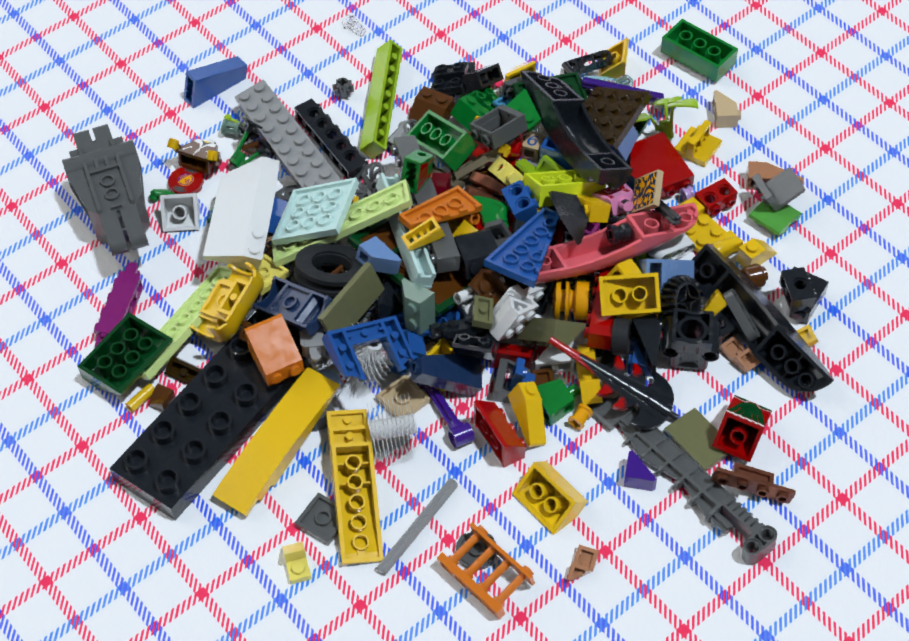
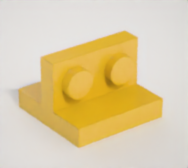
(698, 144)

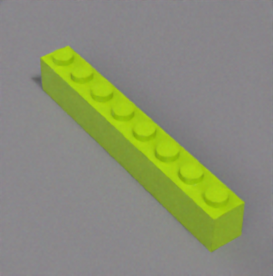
(381, 99)

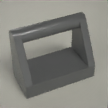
(505, 367)

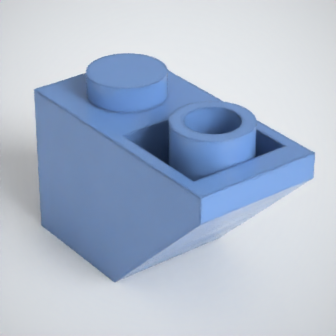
(379, 255)

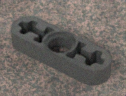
(741, 315)

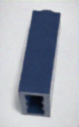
(448, 372)

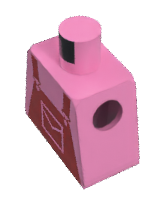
(619, 199)

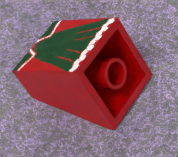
(741, 428)

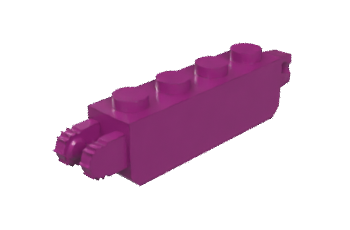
(120, 301)

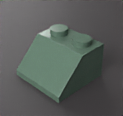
(417, 306)

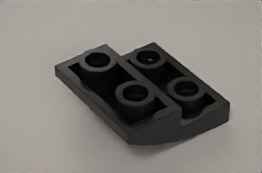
(449, 78)

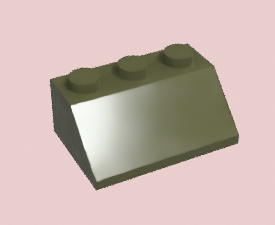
(542, 329)

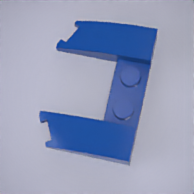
(341, 342)

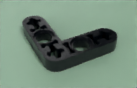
(578, 63)

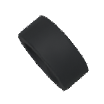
(621, 337)

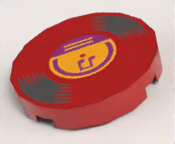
(185, 181)

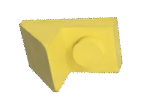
(296, 562)

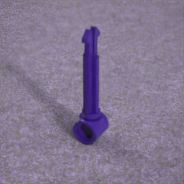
(458, 432)

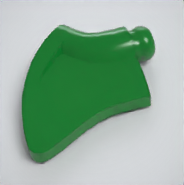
(492, 210)

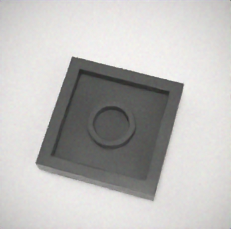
(319, 519)

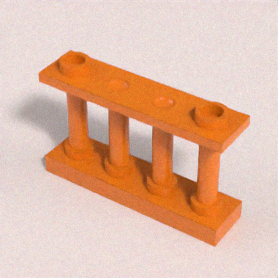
(480, 590)

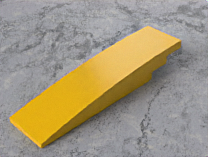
(276, 442)
(354, 486)

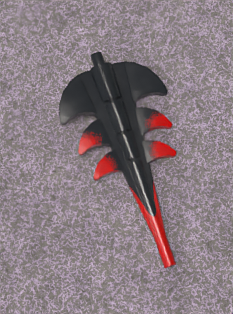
(653, 402)

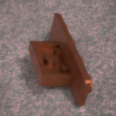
(753, 481)

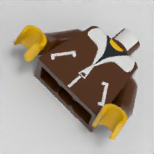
(197, 154)

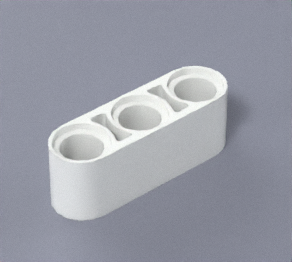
(673, 249)

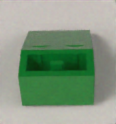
(473, 105)

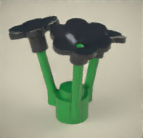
(238, 158)

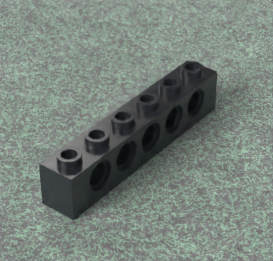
(330, 139)

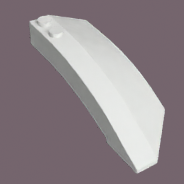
(242, 214)

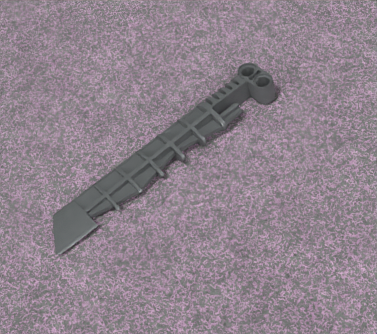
(709, 496)

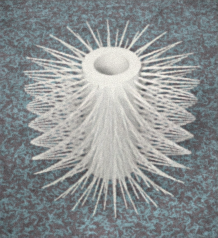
(366, 355)
(392, 427)

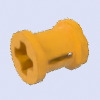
(580, 416)

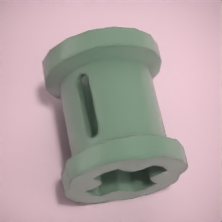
(225, 128)

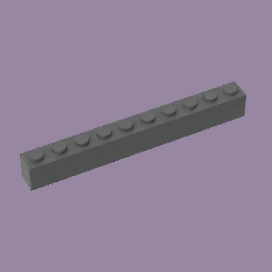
(444, 251)

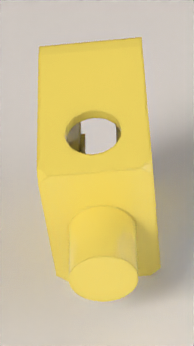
(507, 174)

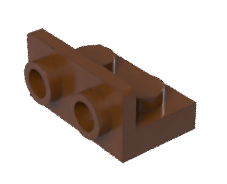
(488, 284)

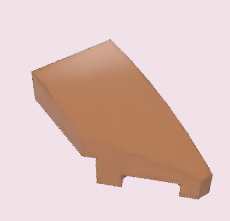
(583, 562)

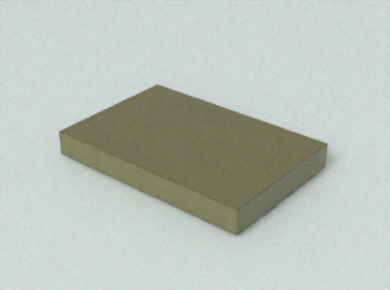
(695, 437)

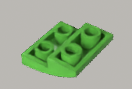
(775, 222)

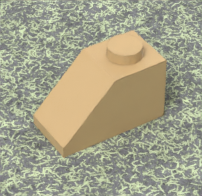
(725, 111)

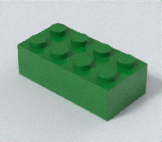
(699, 50)
(443, 140)

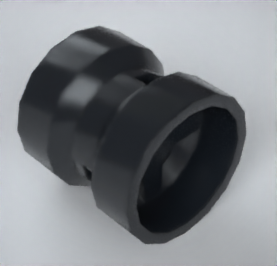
(618, 233)

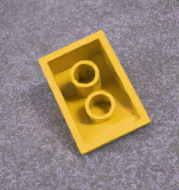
(629, 294)

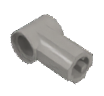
(401, 130)

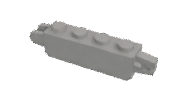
(313, 347)

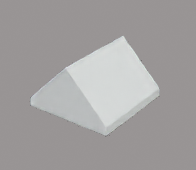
(180, 212)

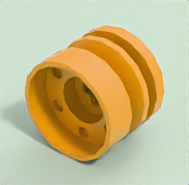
(571, 300)

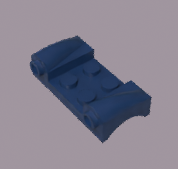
(296, 304)

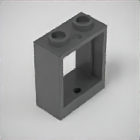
(513, 122)

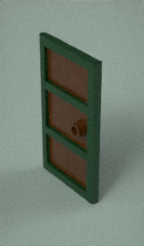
(444, 284)

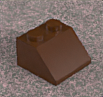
(431, 100)

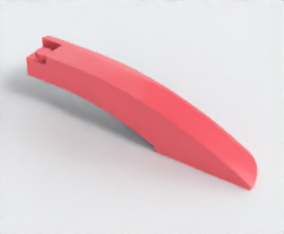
(596, 253)

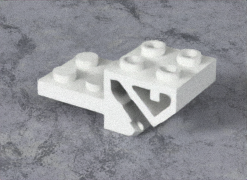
(515, 309)

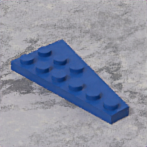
(526, 249)

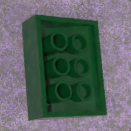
(123, 355)

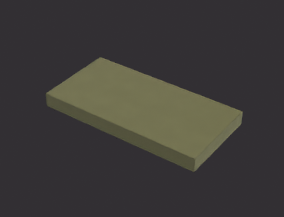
(352, 300)

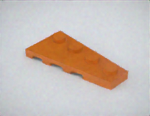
(443, 207)

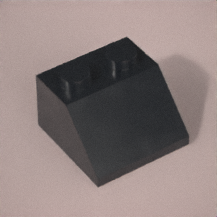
(473, 250)

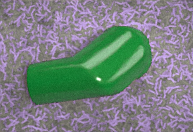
(155, 193)

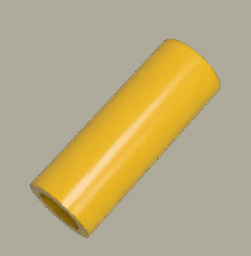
(138, 399)

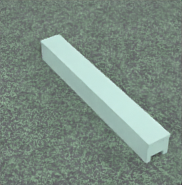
(418, 260)

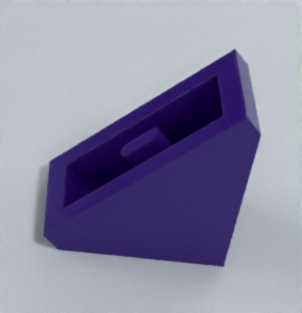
(638, 475)

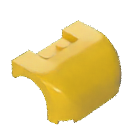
(229, 304)

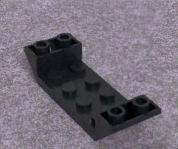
(476, 345)

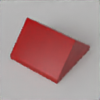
(512, 352)

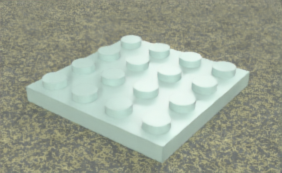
(315, 211)

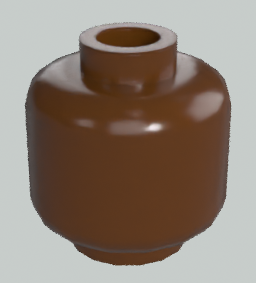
(756, 274)

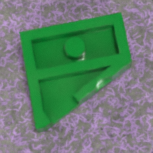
(524, 104)

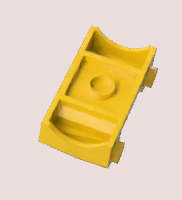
(709, 232)

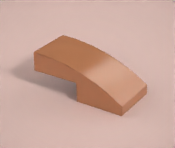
(739, 354)

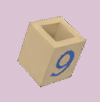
(532, 145)

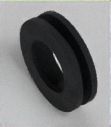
(322, 254)

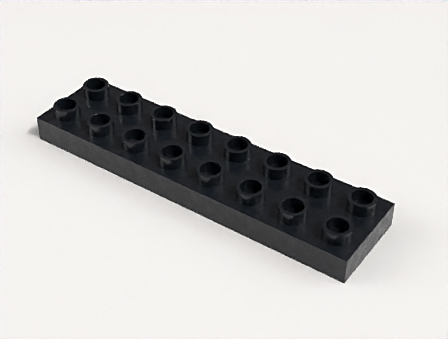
(203, 426)

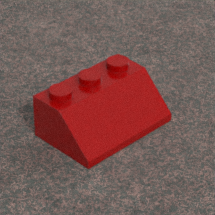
(498, 432)

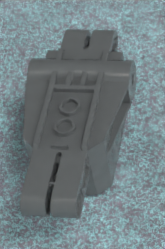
(109, 188)

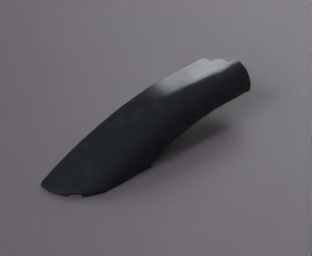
(574, 132)
(779, 344)

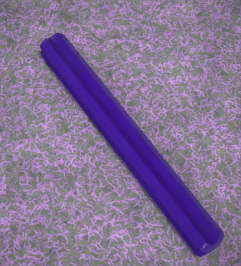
(591, 83)

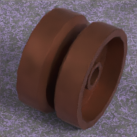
(486, 186)

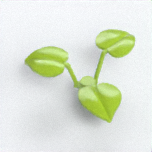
(666, 125)

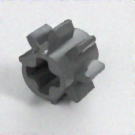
(343, 88)

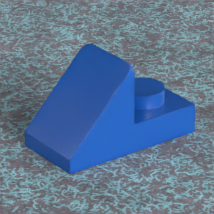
(519, 374)

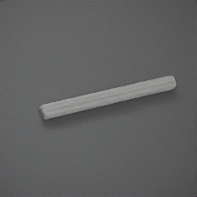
(417, 526)

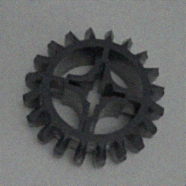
(681, 293)

